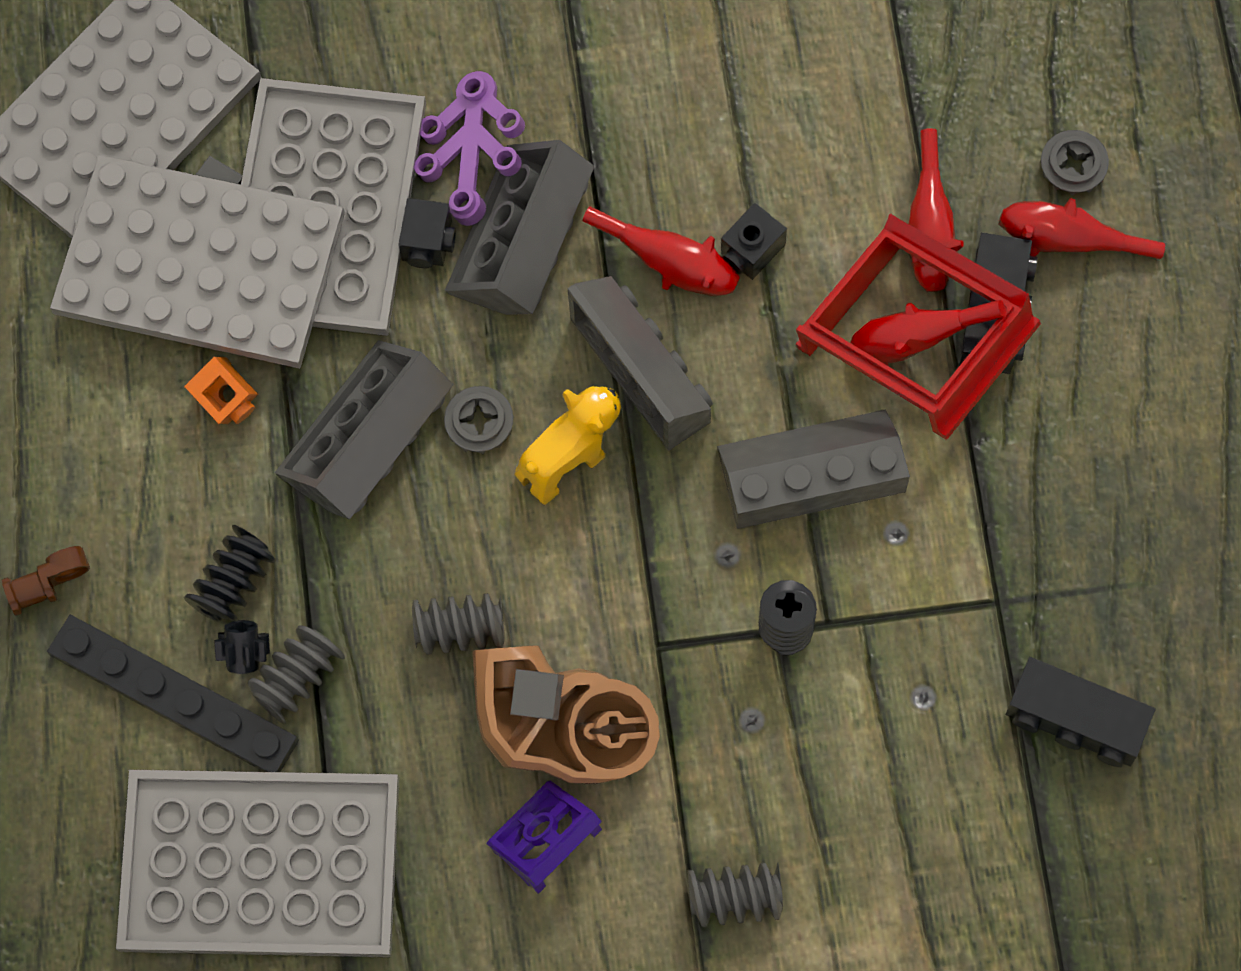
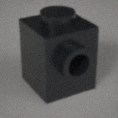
(426, 233)
(753, 241)

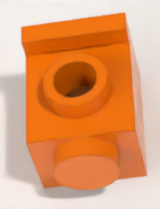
(208, 390)

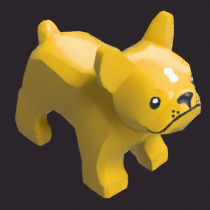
(569, 441)

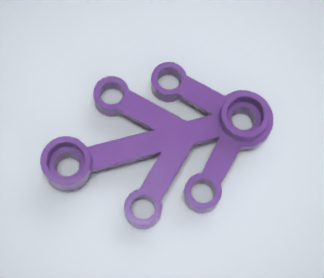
(469, 141)

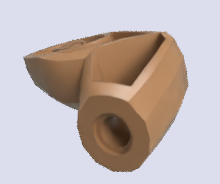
(601, 729)

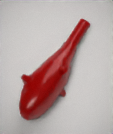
(932, 212)
(1070, 230)
(674, 256)
(915, 330)

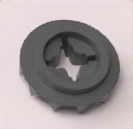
(1079, 146)
(462, 409)

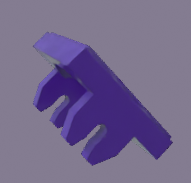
(551, 805)

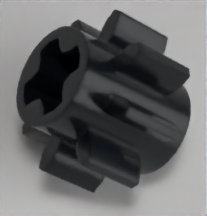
(242, 646)

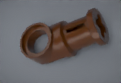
(39, 585)

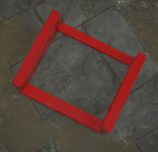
(979, 368)

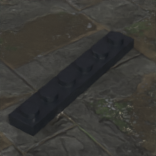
(172, 695)

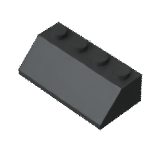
(522, 229)
(639, 360)
(365, 428)
(813, 468)

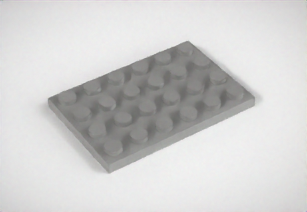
(129, 88)
(352, 154)
(198, 261)
(258, 863)

